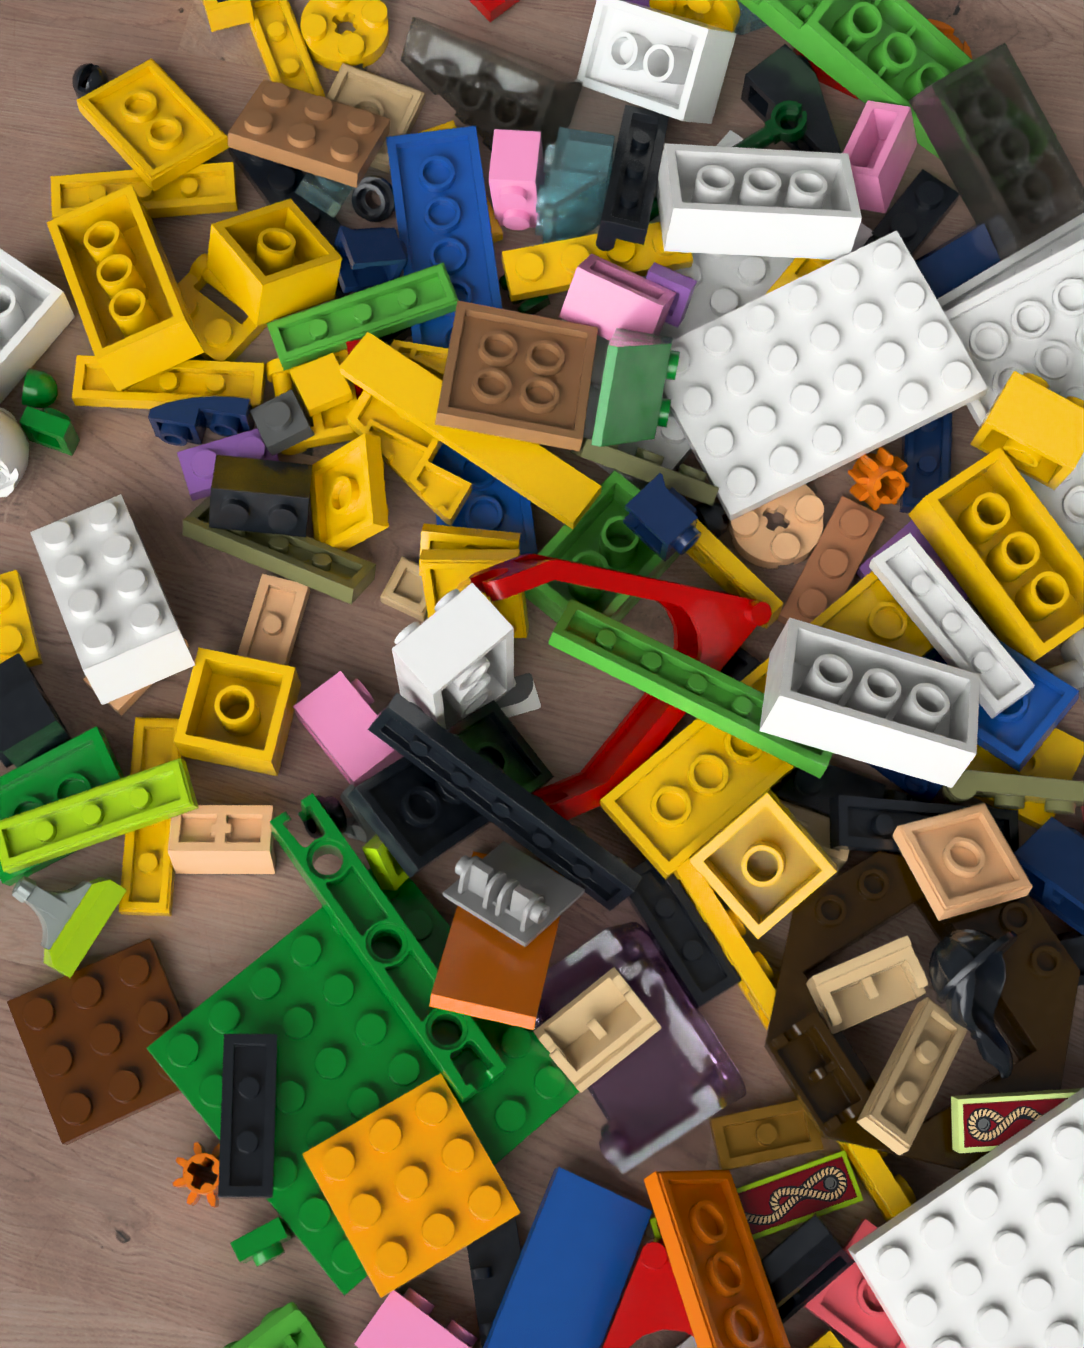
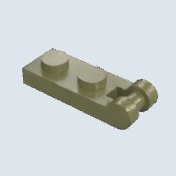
(1013, 791)

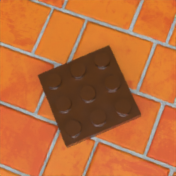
(93, 1037)

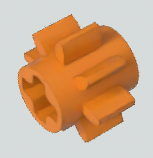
(878, 478)
(193, 1181)

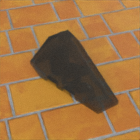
(489, 83)

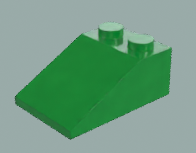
(634, 387)

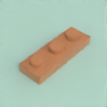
(832, 561)

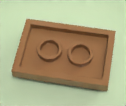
(309, 133)

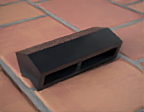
(804, 1266)

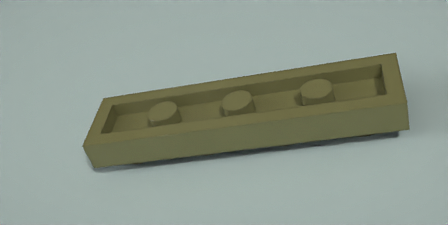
(293, 557)

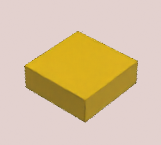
(321, 384)

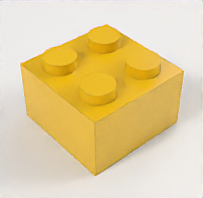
(273, 261)
(1034, 429)
(237, 711)
(763, 863)

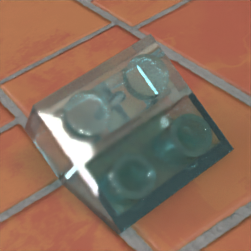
(573, 184)

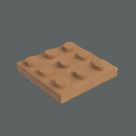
(517, 376)

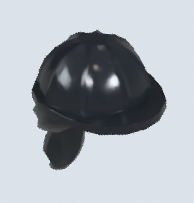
(969, 978)

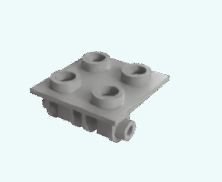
(512, 892)

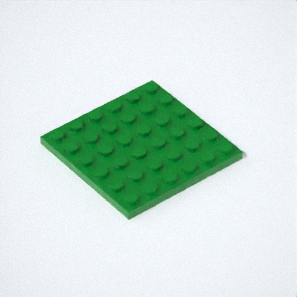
(346, 1058)

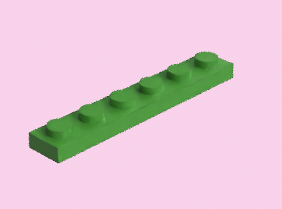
(677, 681)

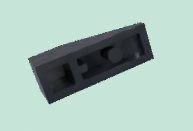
(785, 78)

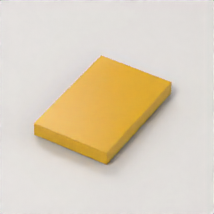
(153, 124)

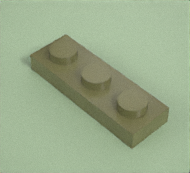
(647, 465)

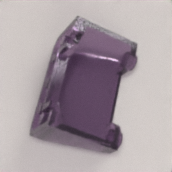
(671, 1078)

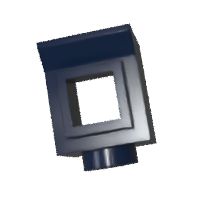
(369, 257)
(662, 519)

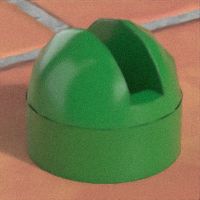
(39, 389)

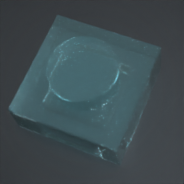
(324, 193)

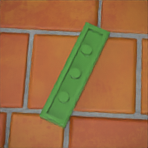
(373, 310)

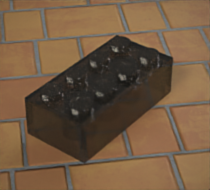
(1000, 151)

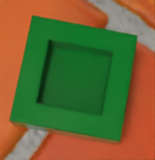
(50, 429)
(262, 1243)

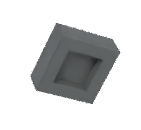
(282, 422)

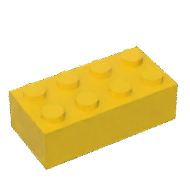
(124, 288)
(1006, 554)

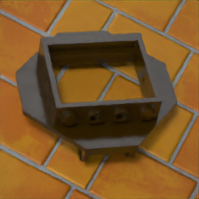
(823, 1067)

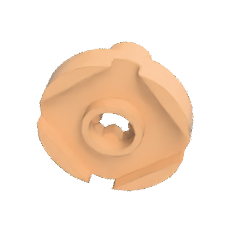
(783, 546)

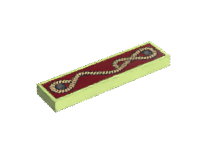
(988, 1120)

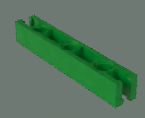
(363, 917)

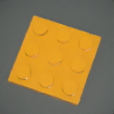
(411, 1185)

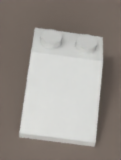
(656, 60)

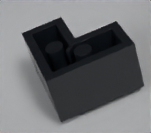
(26, 716)

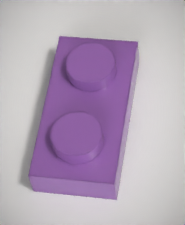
(199, 461)

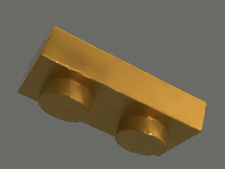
(763, 1135)

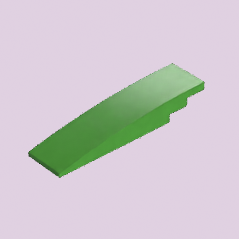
(868, 46)

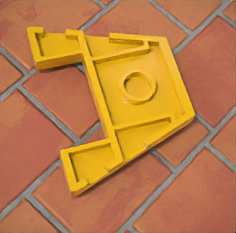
(407, 446)

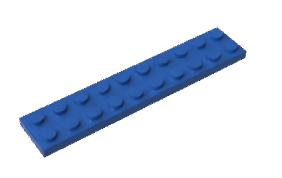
(447, 220)

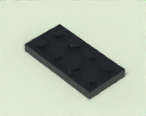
(423, 818)

